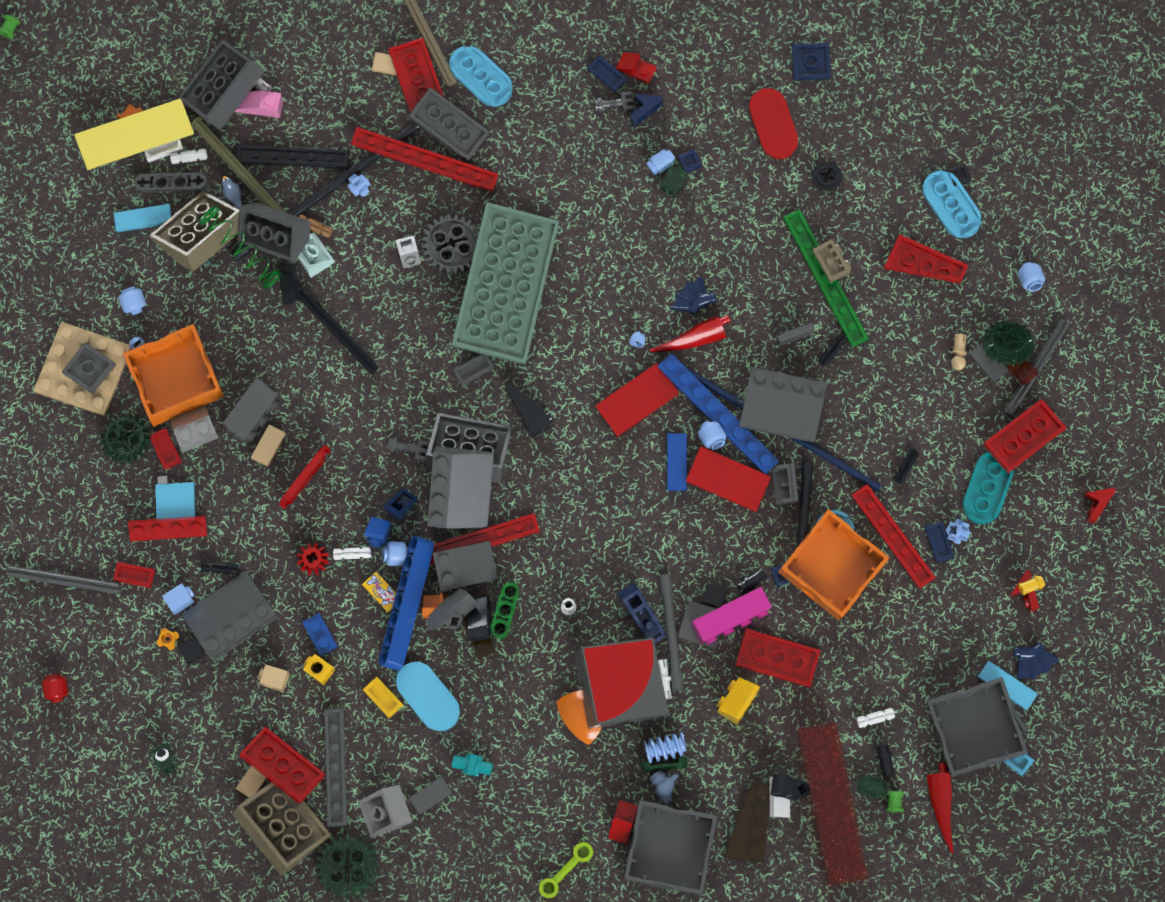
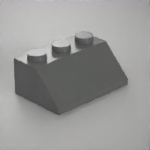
(251, 411)

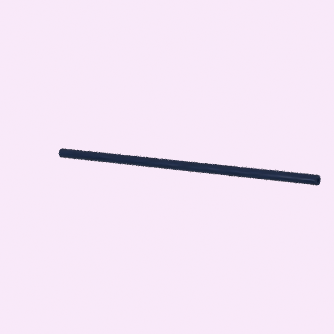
(808, 445)

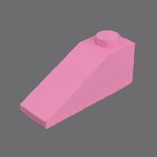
(262, 103)

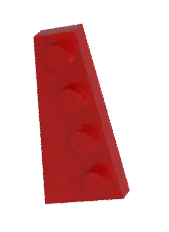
(924, 261)

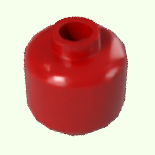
(55, 687)

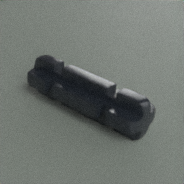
(832, 350)
(906, 466)
(219, 567)

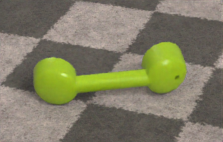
(581, 853)

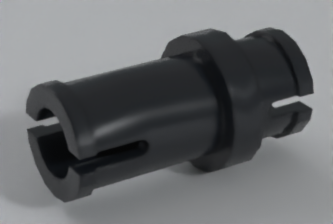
(749, 582)
(884, 756)

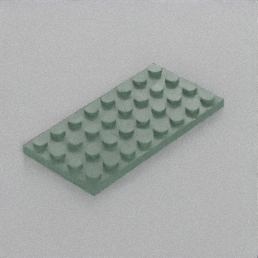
(505, 283)

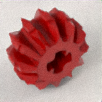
(319, 554)

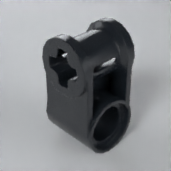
(788, 787)

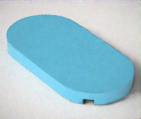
(481, 76)
(951, 204)
(427, 696)

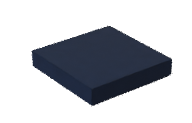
(811, 61)

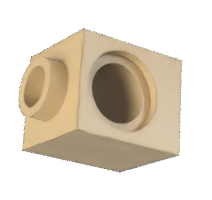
(273, 678)

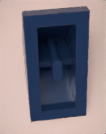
(400, 504)

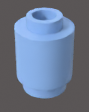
(660, 162)

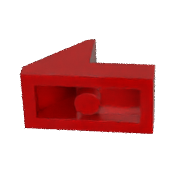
(635, 67)
(1099, 498)
(1030, 599)
(623, 822)

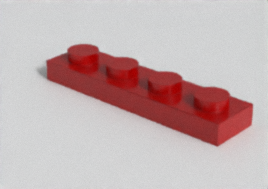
(167, 528)

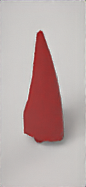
(701, 334)
(941, 799)

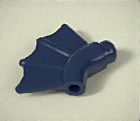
(693, 297)
(1033, 661)

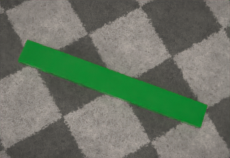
(832, 291)

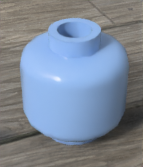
(1031, 276)
(132, 300)
(712, 435)
(394, 553)

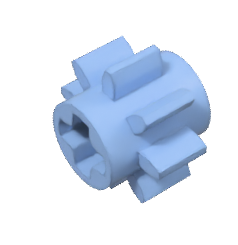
(358, 185)
(958, 531)

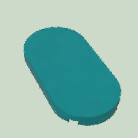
(986, 490)

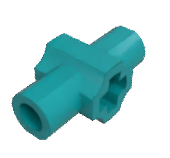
(472, 765)

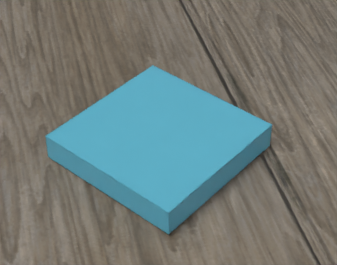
(175, 500)

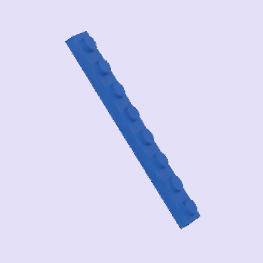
(717, 412)

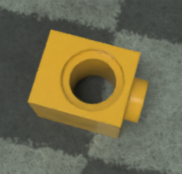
(326, 672)

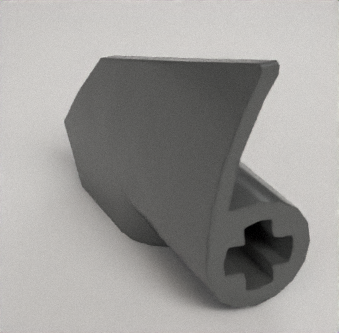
(451, 609)

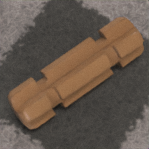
(318, 227)

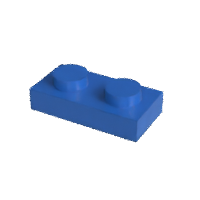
(319, 634)

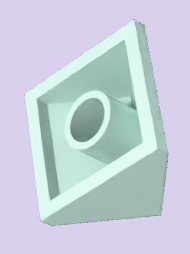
(314, 256)

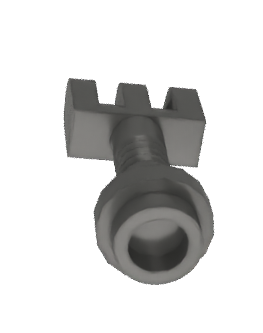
(599, 104)
(393, 444)

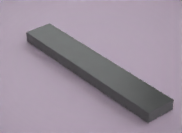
(335, 767)

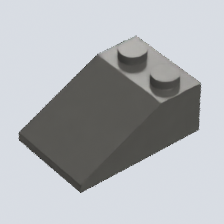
(465, 565)

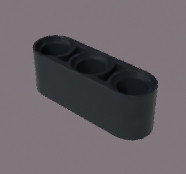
(480, 619)

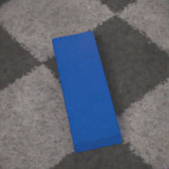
(676, 462)

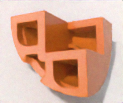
(573, 715)

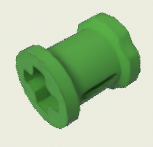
(9, 26)
(894, 801)

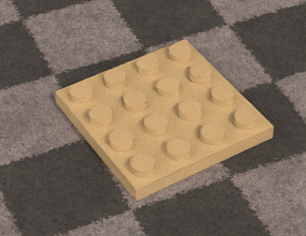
(57, 386)

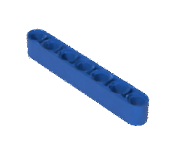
(406, 603)

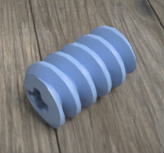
(665, 748)

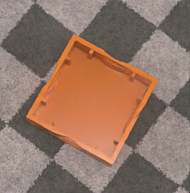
(173, 375)
(833, 565)

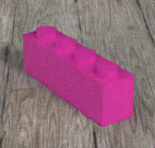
(731, 615)

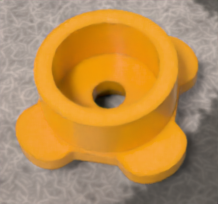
(162, 639)

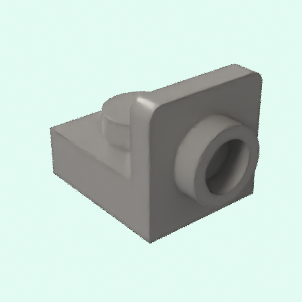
(408, 251)

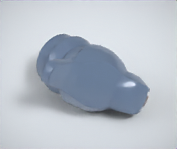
(231, 192)
(663, 786)

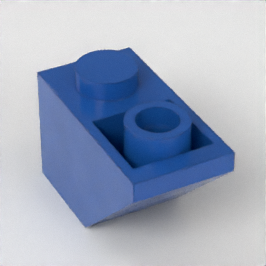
(378, 532)

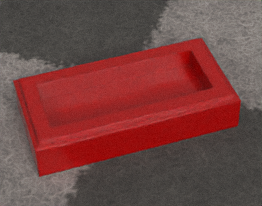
(165, 449)
(134, 575)

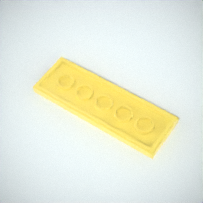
(133, 134)

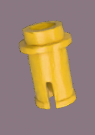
(1031, 585)

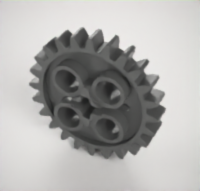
(444, 228)

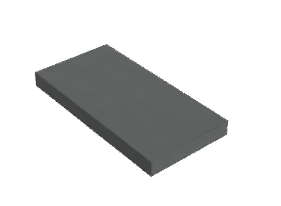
(448, 124)

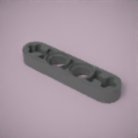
(171, 179)

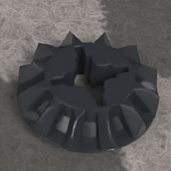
(823, 169)

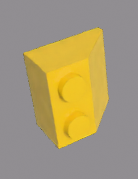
(738, 699)

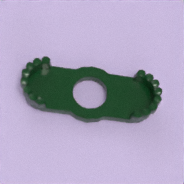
(646, 767)

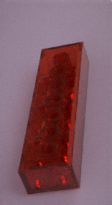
(832, 804)

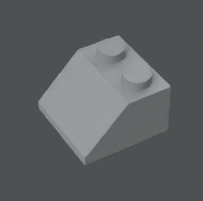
(194, 428)
(385, 811)

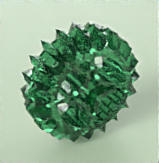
(1008, 343)
(119, 440)

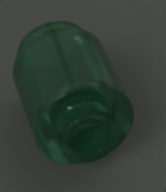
(871, 786)

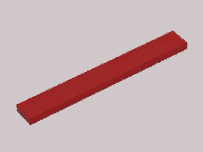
(424, 159)

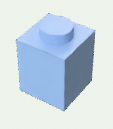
(179, 598)

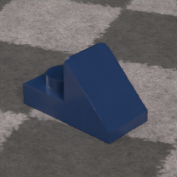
(648, 105)

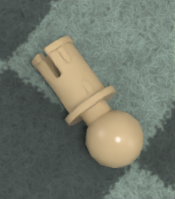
(959, 361)

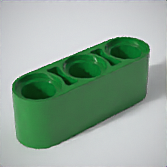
(505, 601)

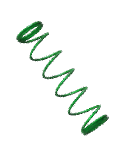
(214, 210)

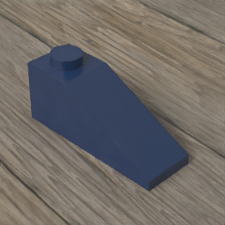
(641, 613)

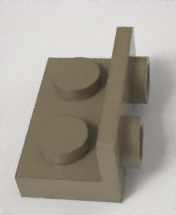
(831, 261)

